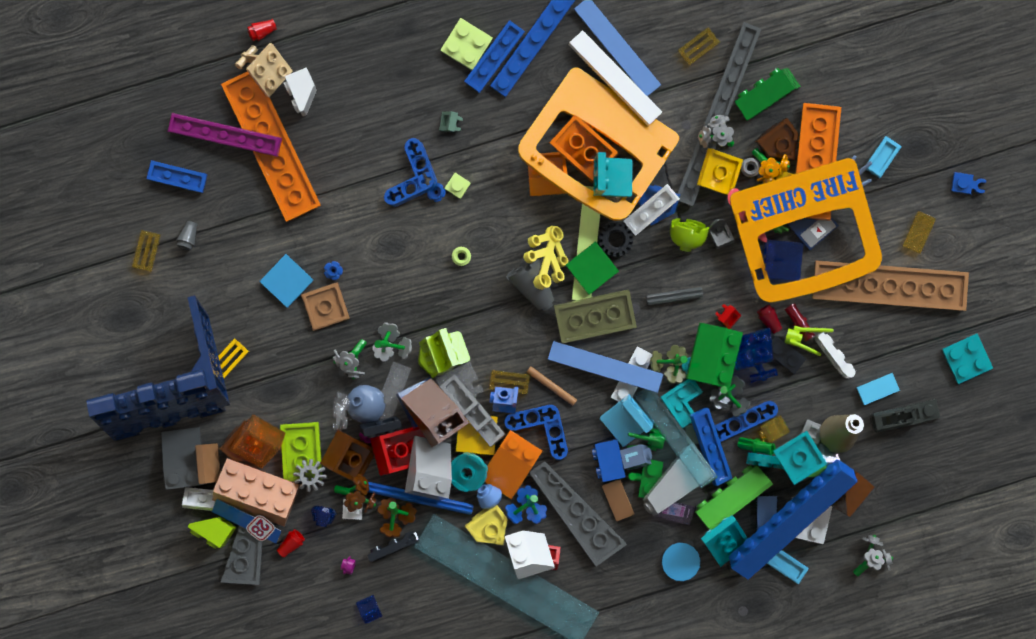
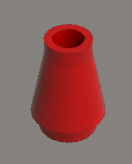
(261, 29)
(290, 543)

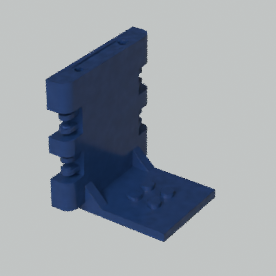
(164, 404)

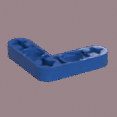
(418, 181)
(548, 423)

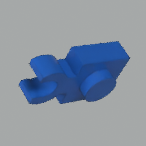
(964, 183)

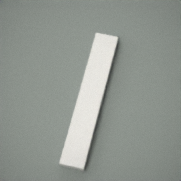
(615, 78)

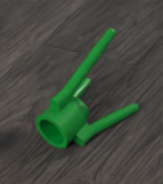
(654, 440)

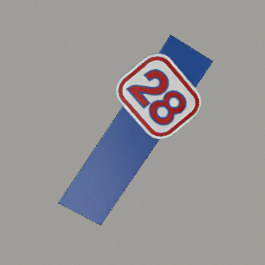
(257, 526)

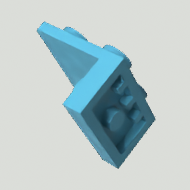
(626, 418)

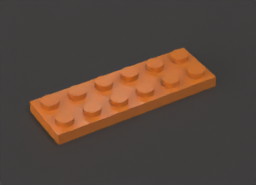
(818, 140)

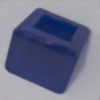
(369, 609)

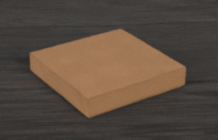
(325, 306)
(207, 463)

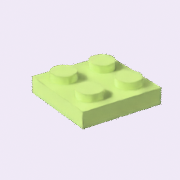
(466, 44)

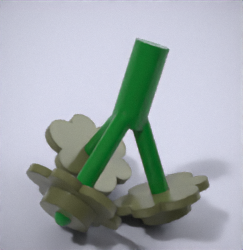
(677, 357)

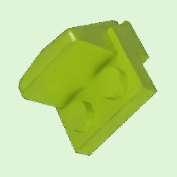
(442, 352)

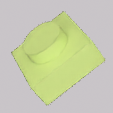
(457, 185)

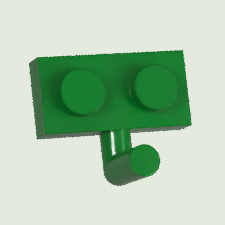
(648, 478)

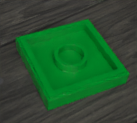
(592, 268)

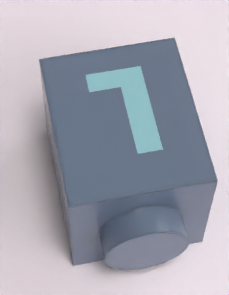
(636, 457)

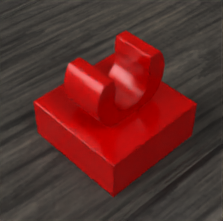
(729, 316)

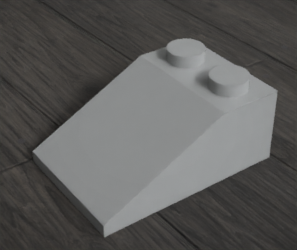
(429, 470)

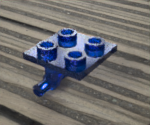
(783, 259)
(754, 351)

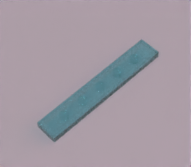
(676, 437)

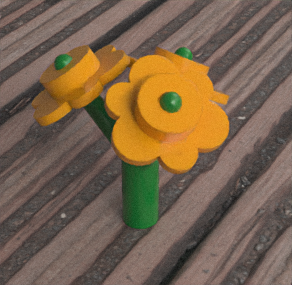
(770, 166)

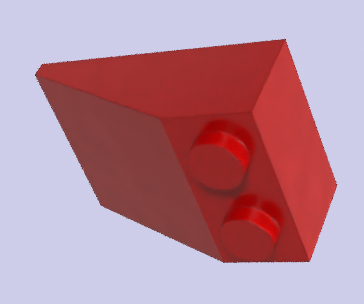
(394, 450)

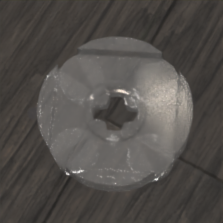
(340, 404)

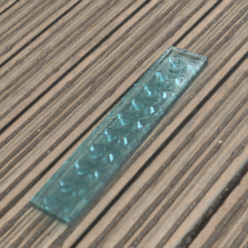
(497, 575)

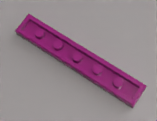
(225, 134)

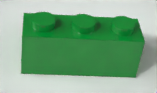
(714, 355)

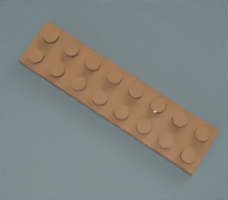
(899, 287)

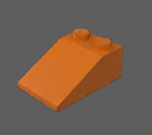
(580, 145)
(512, 464)

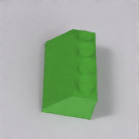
(733, 497)

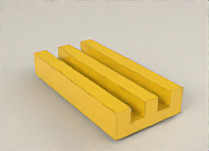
(234, 364)

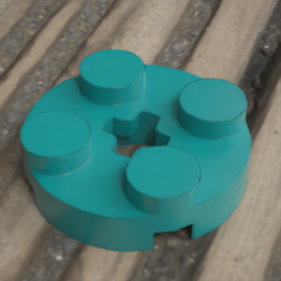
(763, 460)
(478, 470)

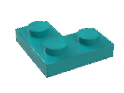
(678, 399)

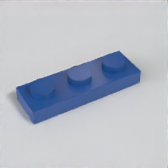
(177, 176)

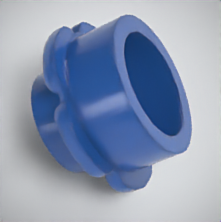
(437, 197)
(333, 275)

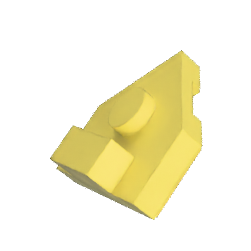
(488, 526)

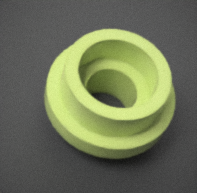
(466, 260)

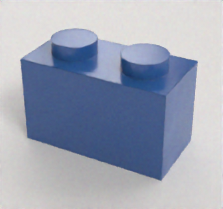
(609, 460)

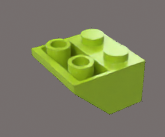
(215, 530)

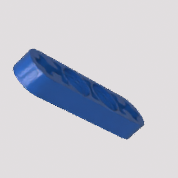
(744, 424)

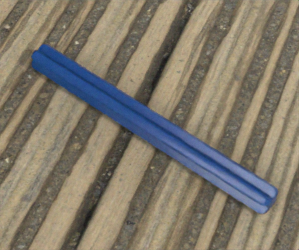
(400, 494)

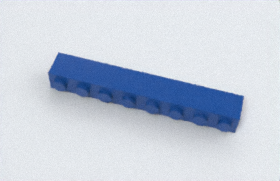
(792, 519)

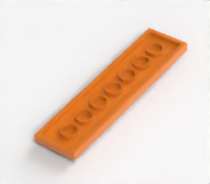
(283, 173)

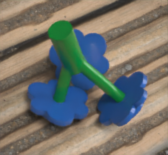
(527, 498)

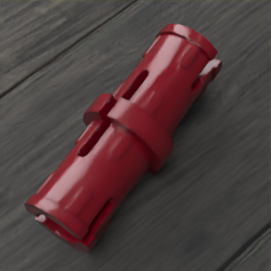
(799, 320)

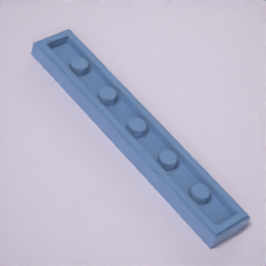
(617, 47)
(605, 367)

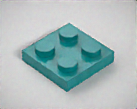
(967, 358)
(800, 457)

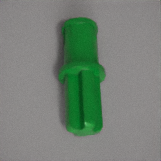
(756, 446)

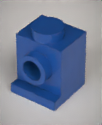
(504, 399)

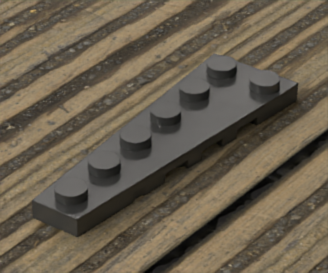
(585, 524)

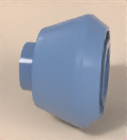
(488, 496)

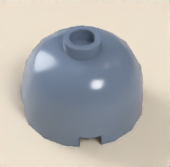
(366, 403)

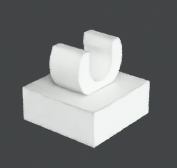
(357, 514)

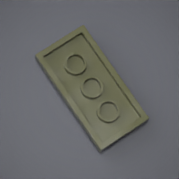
(595, 316)

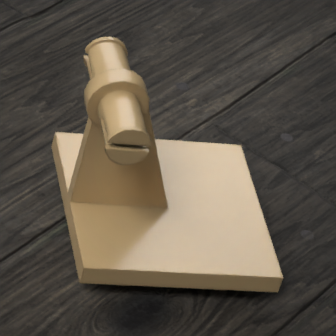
(266, 69)

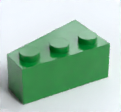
(766, 93)

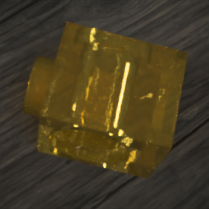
(773, 429)

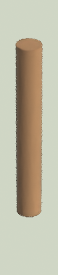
(552, 386)

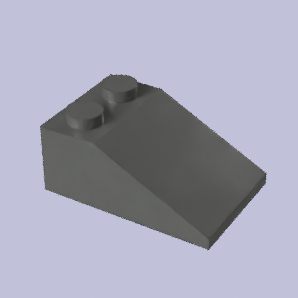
(180, 457)

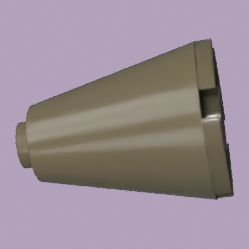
(841, 432)

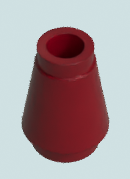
(769, 318)

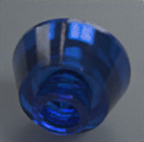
(323, 515)

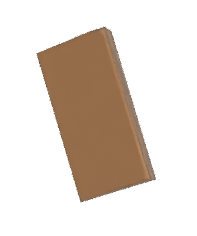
(618, 500)

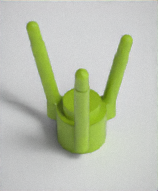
(794, 338)

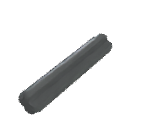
(673, 296)

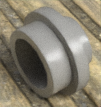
(752, 161)

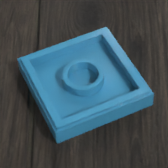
(286, 280)

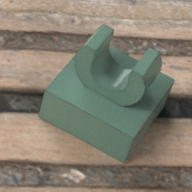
(448, 121)

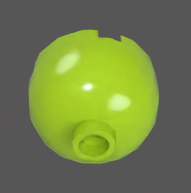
(688, 234)

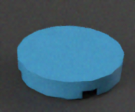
(681, 561)

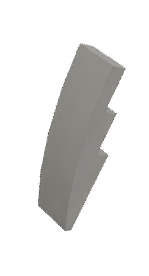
(473, 410)

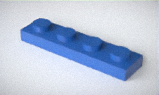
(494, 56)
(710, 445)

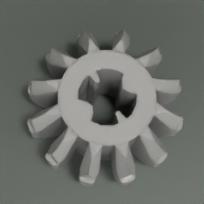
(314, 471)

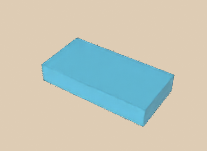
(883, 156)
(878, 389)
(788, 566)

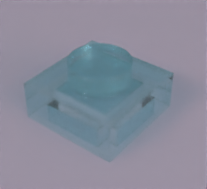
(829, 456)

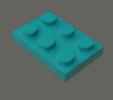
(724, 539)

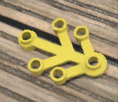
(553, 236)

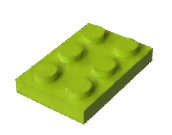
(300, 444)

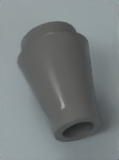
(187, 237)

